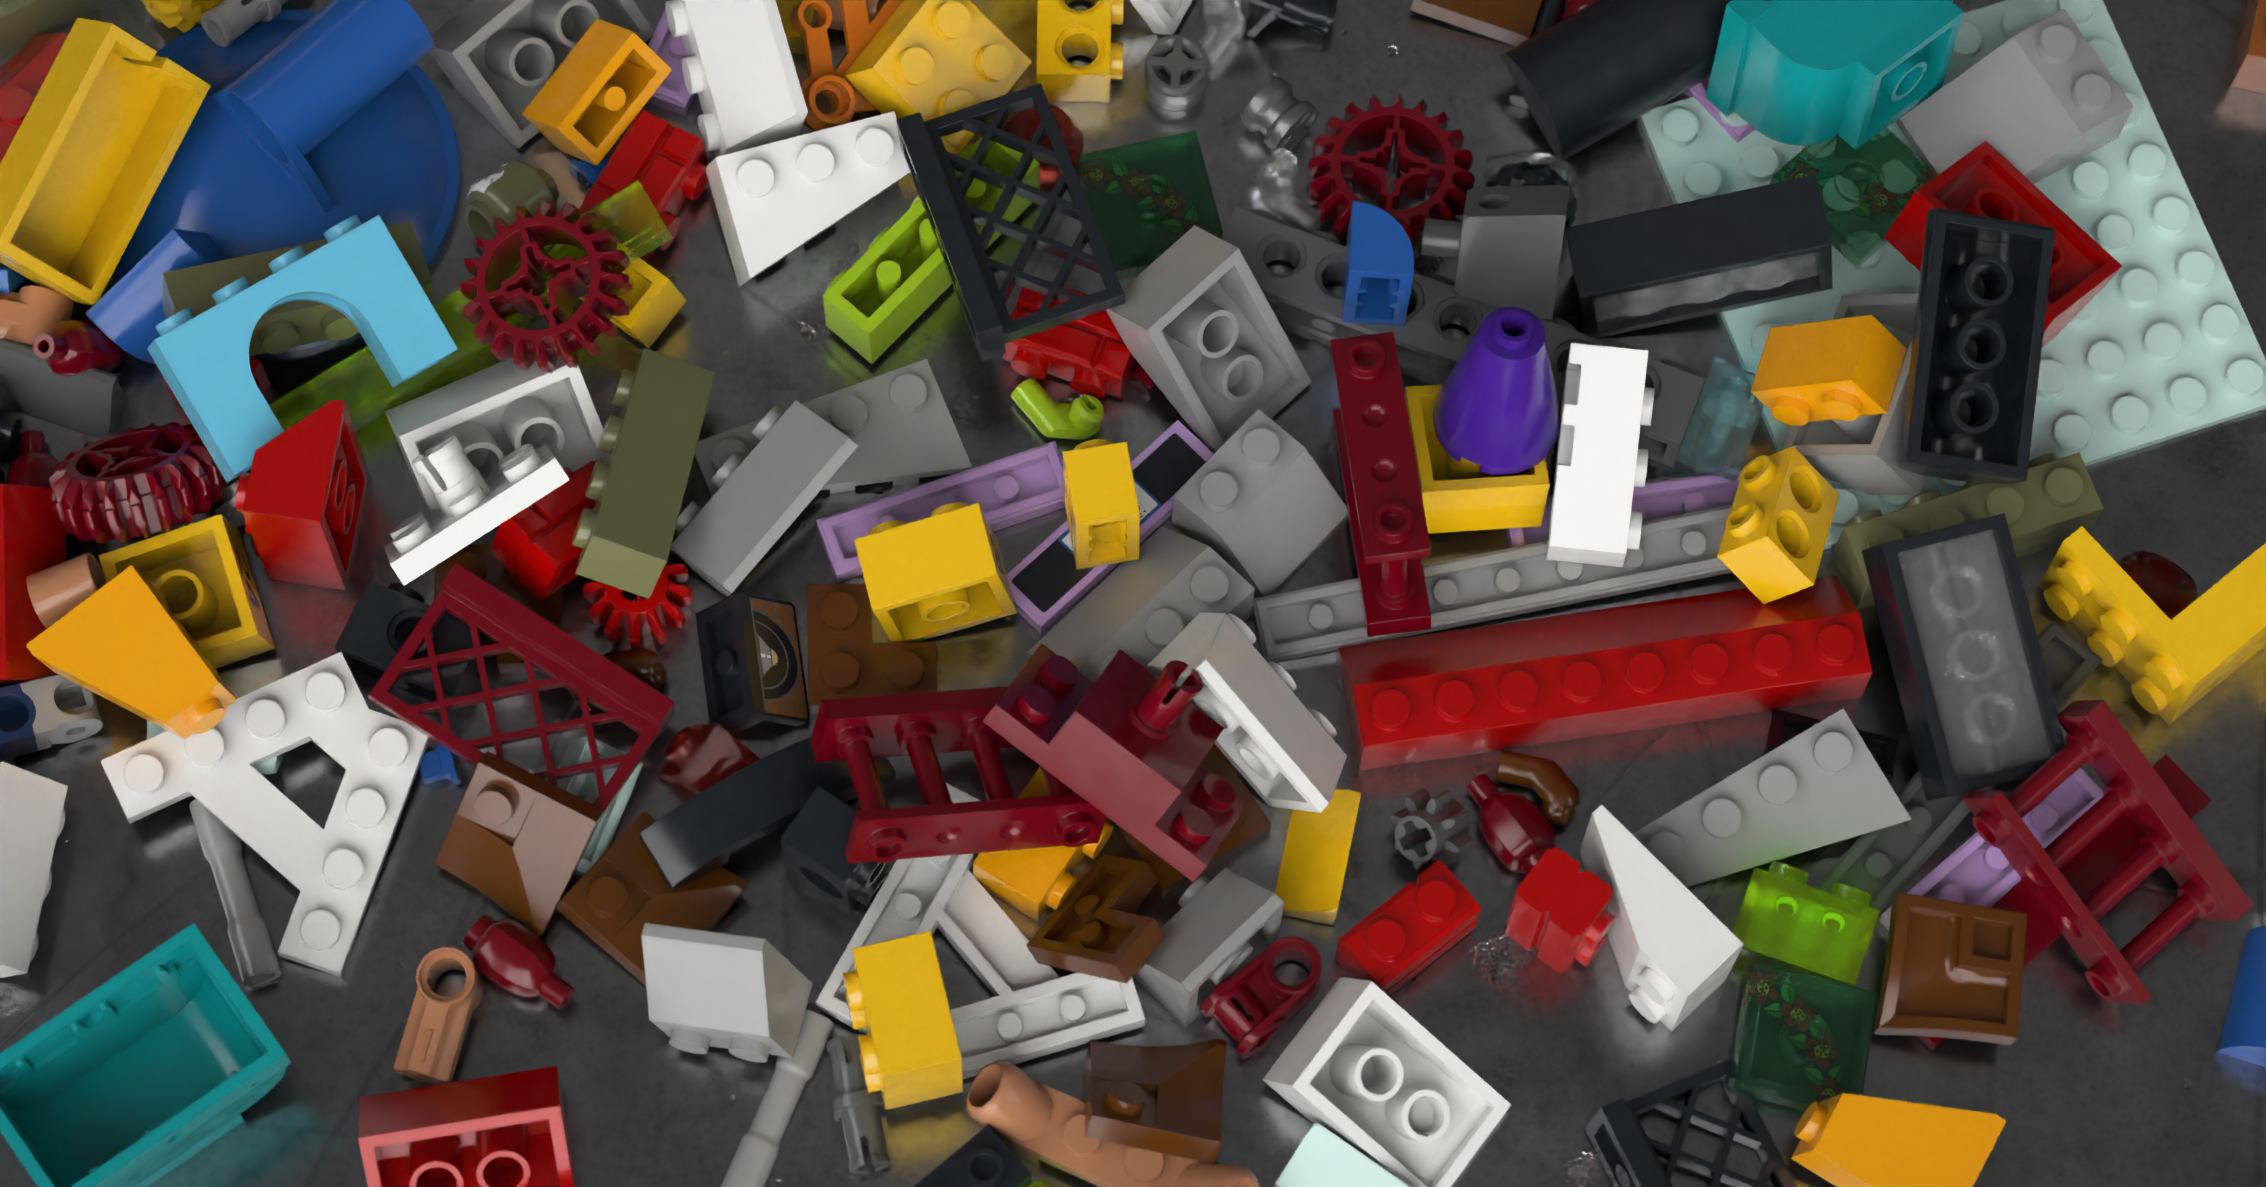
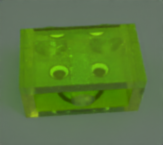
(1806, 924)

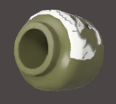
(502, 190)

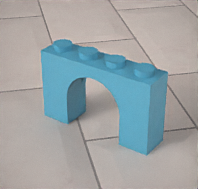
(354, 273)

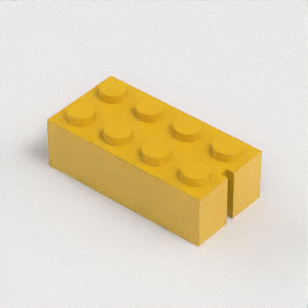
(91, 158)

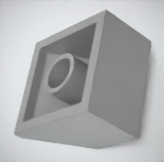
(1260, 504)
(1210, 939)
(723, 992)

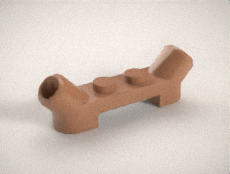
(1050, 1128)

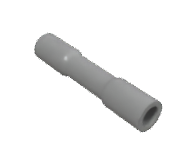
(246, 926)
(761, 1143)

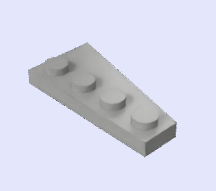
(892, 417)
(1781, 805)

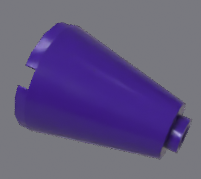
(1500, 396)

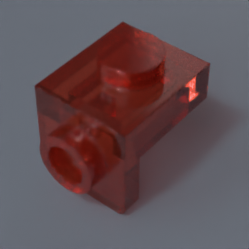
(704, 756)

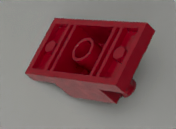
(1126, 749)

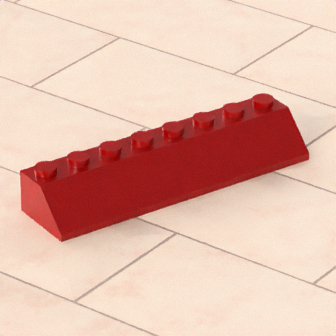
(1601, 673)

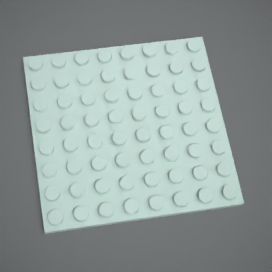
(2134, 368)

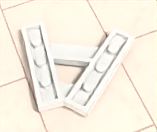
(329, 865)
(1032, 1005)

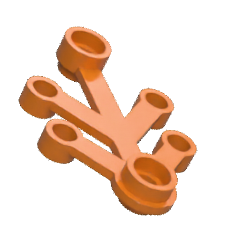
(822, 76)

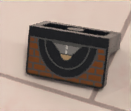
(752, 662)

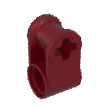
(1255, 1003)

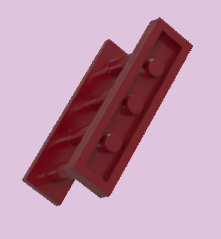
(1381, 484)
(919, 728)
(2167, 841)

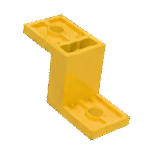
(2162, 658)

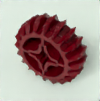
(1336, 168)
(498, 297)
(135, 483)

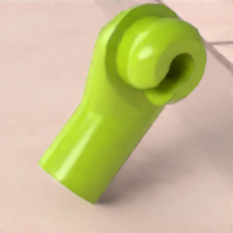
(1058, 420)

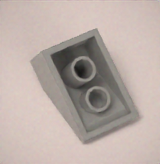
(2033, 99)
(1209, 337)

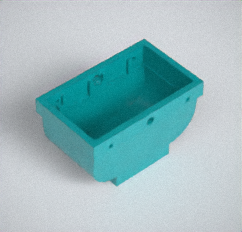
(1830, 64)
(137, 1072)

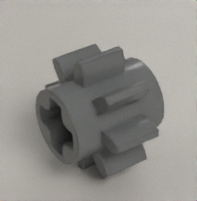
(1432, 828)

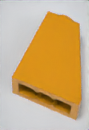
(137, 656)
(1894, 1142)

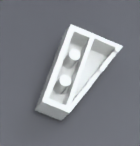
(798, 187)
(1599, 455)

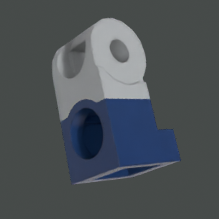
(45, 714)

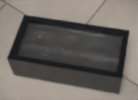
(1701, 257)
(1964, 656)

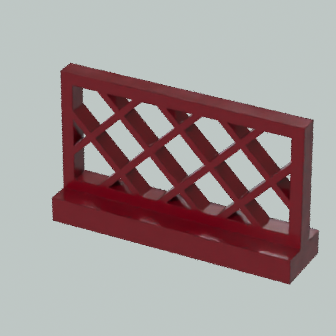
(539, 646)

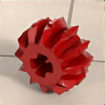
(641, 616)

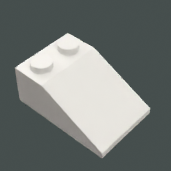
(1662, 934)
(1386, 1086)

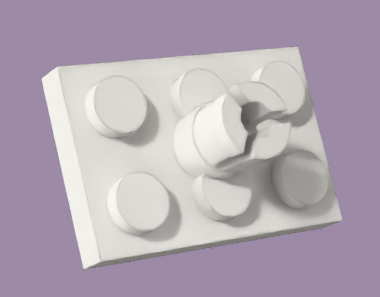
(467, 502)

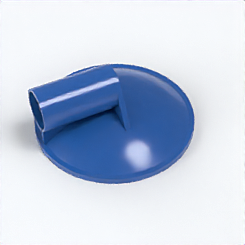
(306, 131)

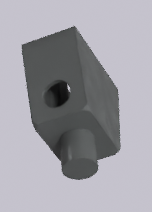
(1505, 245)

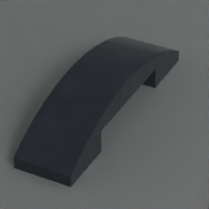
(743, 809)

